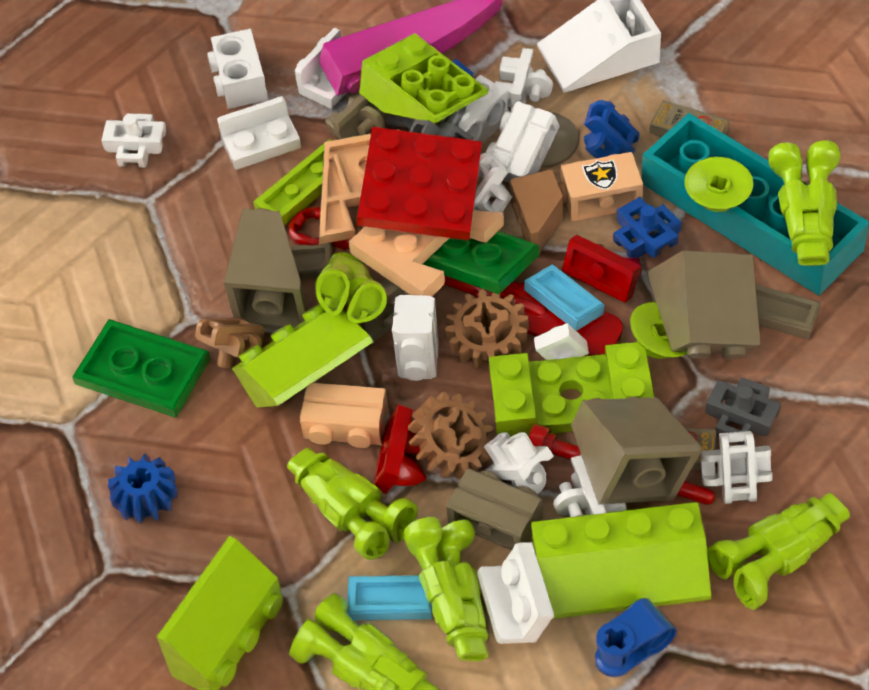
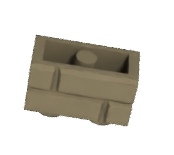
(495, 508)

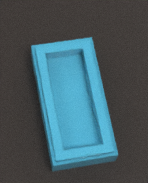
(564, 297)
(387, 598)

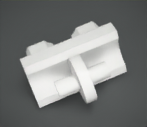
(526, 81)
(518, 460)
(582, 496)

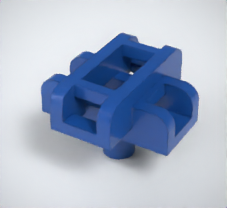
(610, 129)
(649, 220)

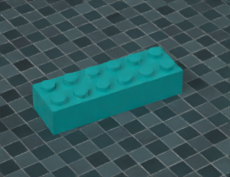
(757, 221)

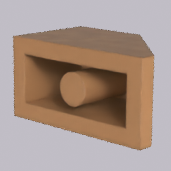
(538, 205)

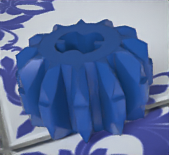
(142, 488)

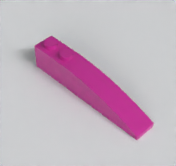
(439, 26)

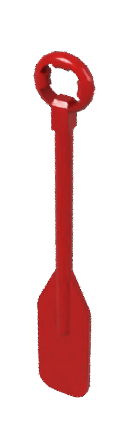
(598, 333)

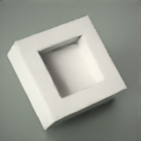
(561, 343)

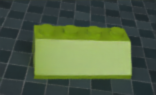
(621, 557)

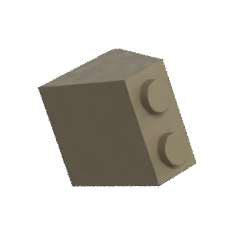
(263, 273)
(708, 303)
(633, 449)

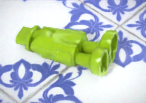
(809, 207)
(349, 281)
(348, 497)
(783, 539)
(450, 584)
(366, 663)

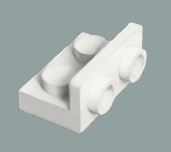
(258, 133)
(516, 596)

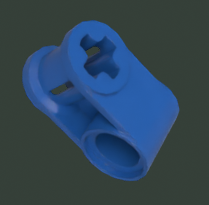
(632, 638)

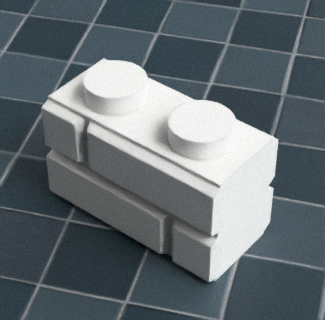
(524, 140)
(415, 336)

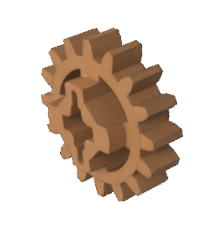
(468, 333)
(450, 435)

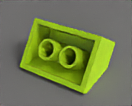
(299, 356)
(220, 618)

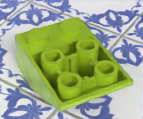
(417, 81)

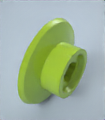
(718, 183)
(650, 331)

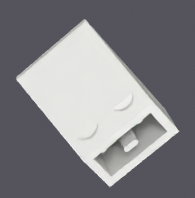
(602, 44)

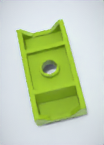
(531, 391)

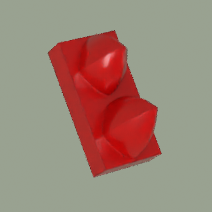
(602, 268)
(392, 464)

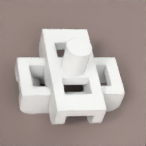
(127, 135)
(491, 185)
(733, 466)

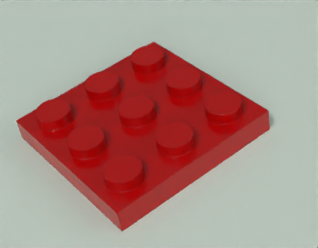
(419, 183)

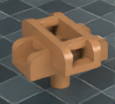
(230, 336)

